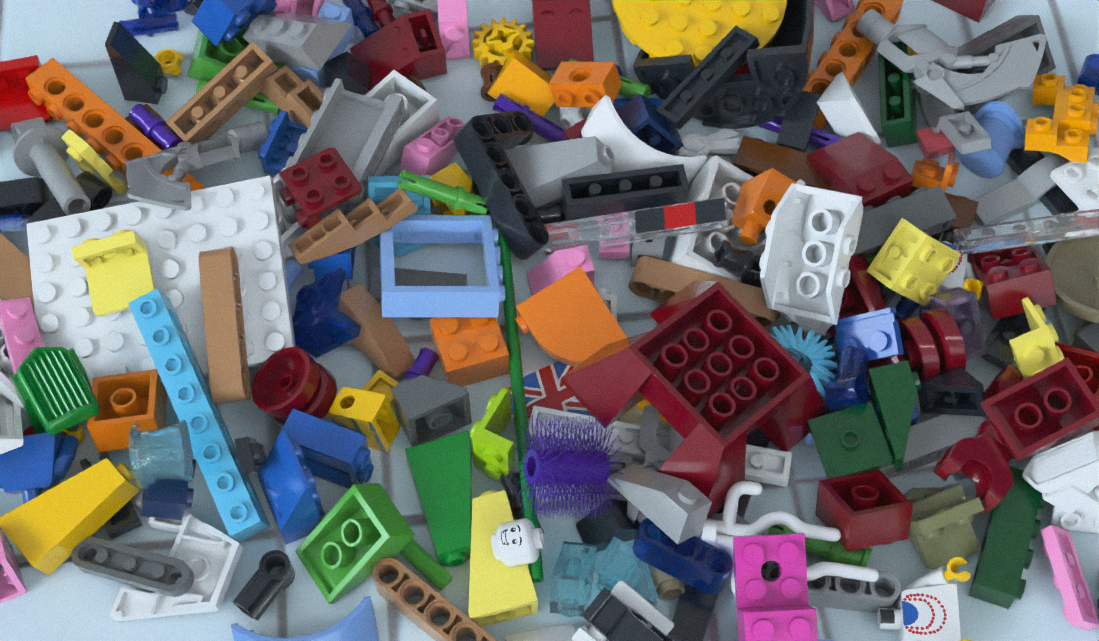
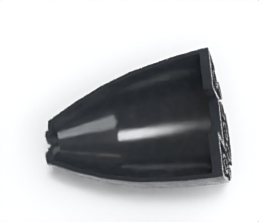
(752, 98)

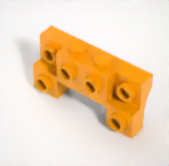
(1072, 121)

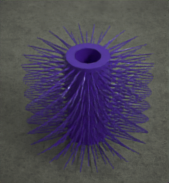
(566, 467)

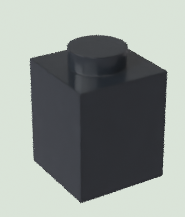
(351, 71)

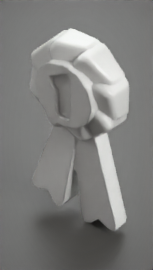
(721, 142)

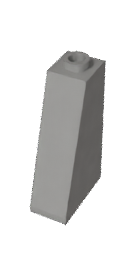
(546, 164)

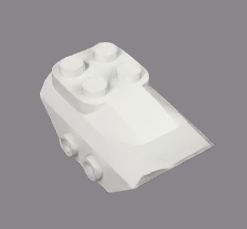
(810, 254)

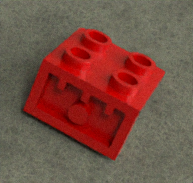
(14, 96)

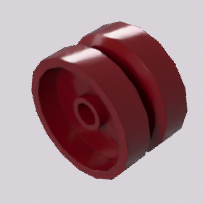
(932, 343)
(293, 381)

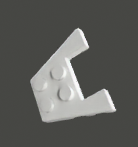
(210, 557)

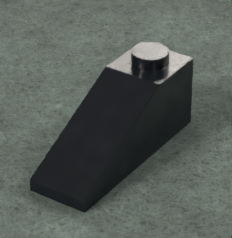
(135, 68)

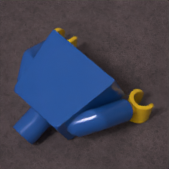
(39, 462)

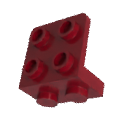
(317, 186)

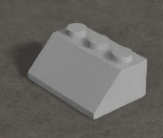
(296, 38)

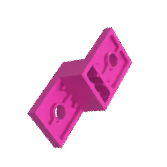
(775, 607)

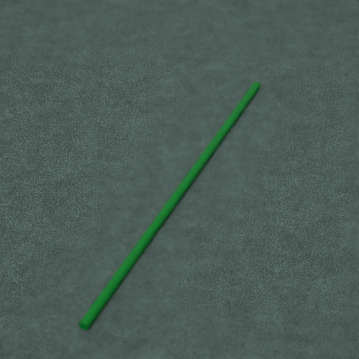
(518, 390)

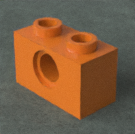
(584, 83)

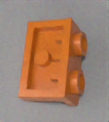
(931, 174)

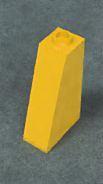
(68, 513)

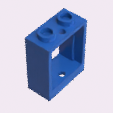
(330, 449)

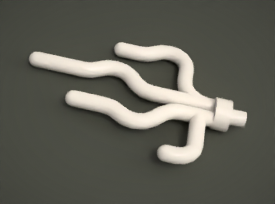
(720, 535)

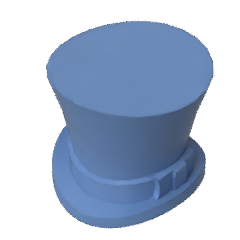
(1006, 134)

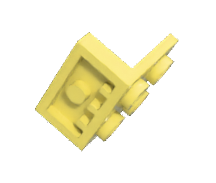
(913, 263)

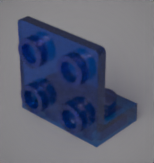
(316, 317)

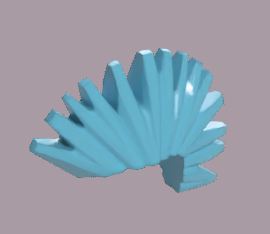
(808, 354)

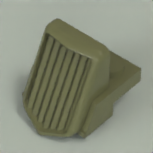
(942, 523)

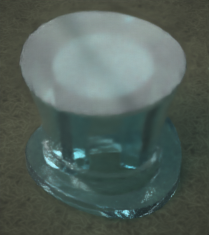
(160, 454)

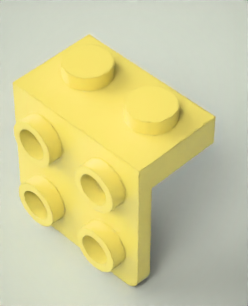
(115, 270)
(1037, 348)

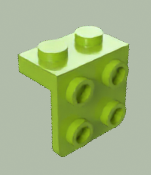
(491, 451)

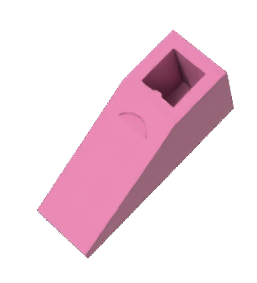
(432, 149)

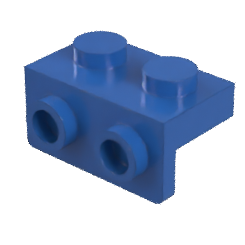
(280, 143)

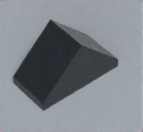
(952, 394)
(615, 524)

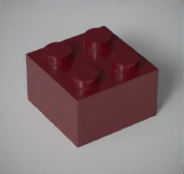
(864, 509)

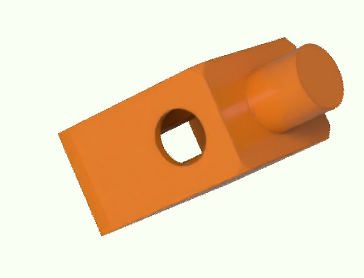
(757, 202)

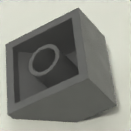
(430, 408)

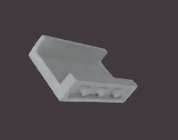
(356, 128)

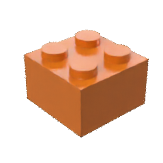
(469, 348)
(124, 402)

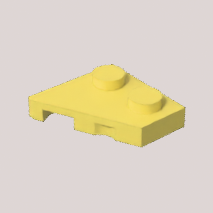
(90, 161)

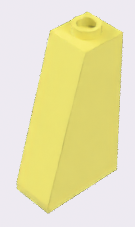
(495, 589)

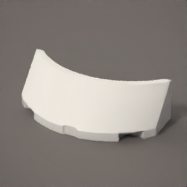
(628, 150)

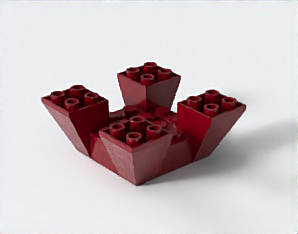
(710, 378)

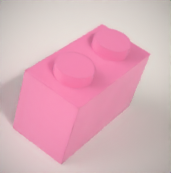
(454, 28)

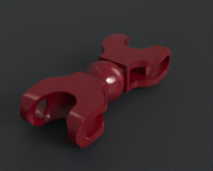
(986, 455)

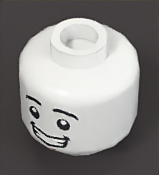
(517, 542)

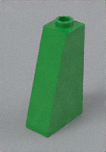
(444, 489)

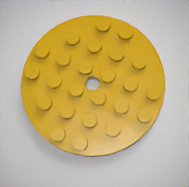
(695, 26)

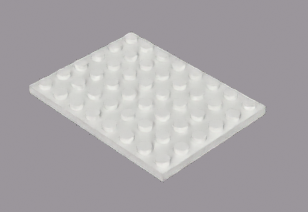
(220, 217)

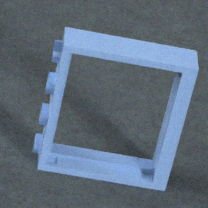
(442, 300)

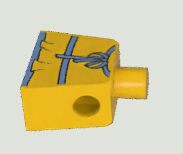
(366, 414)

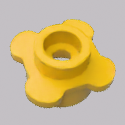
(170, 61)

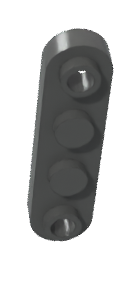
(133, 566)

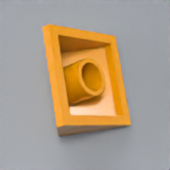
(524, 83)

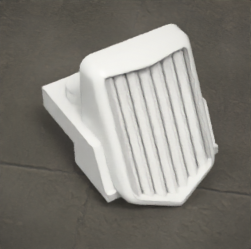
(1068, 474)

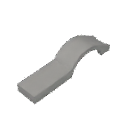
(959, 128)
(1018, 194)

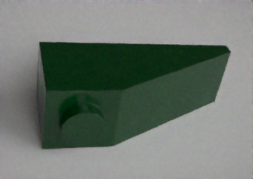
(894, 398)

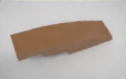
(343, 232)

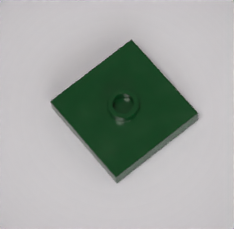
(850, 441)

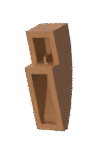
(293, 95)
(378, 335)

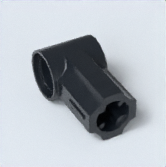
(263, 587)

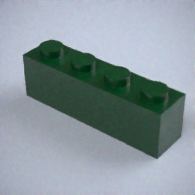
(897, 101)
(1007, 543)

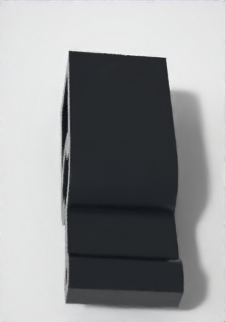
(620, 621)

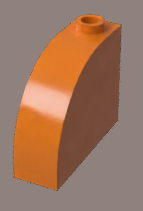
(569, 319)

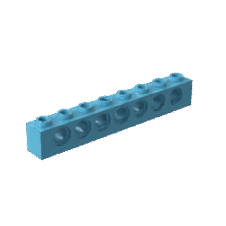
(193, 402)

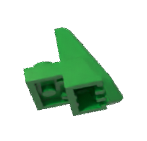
(54, 390)

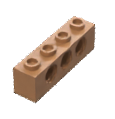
(223, 95)

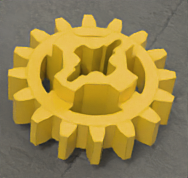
(499, 40)

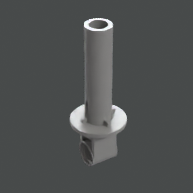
(42, 154)

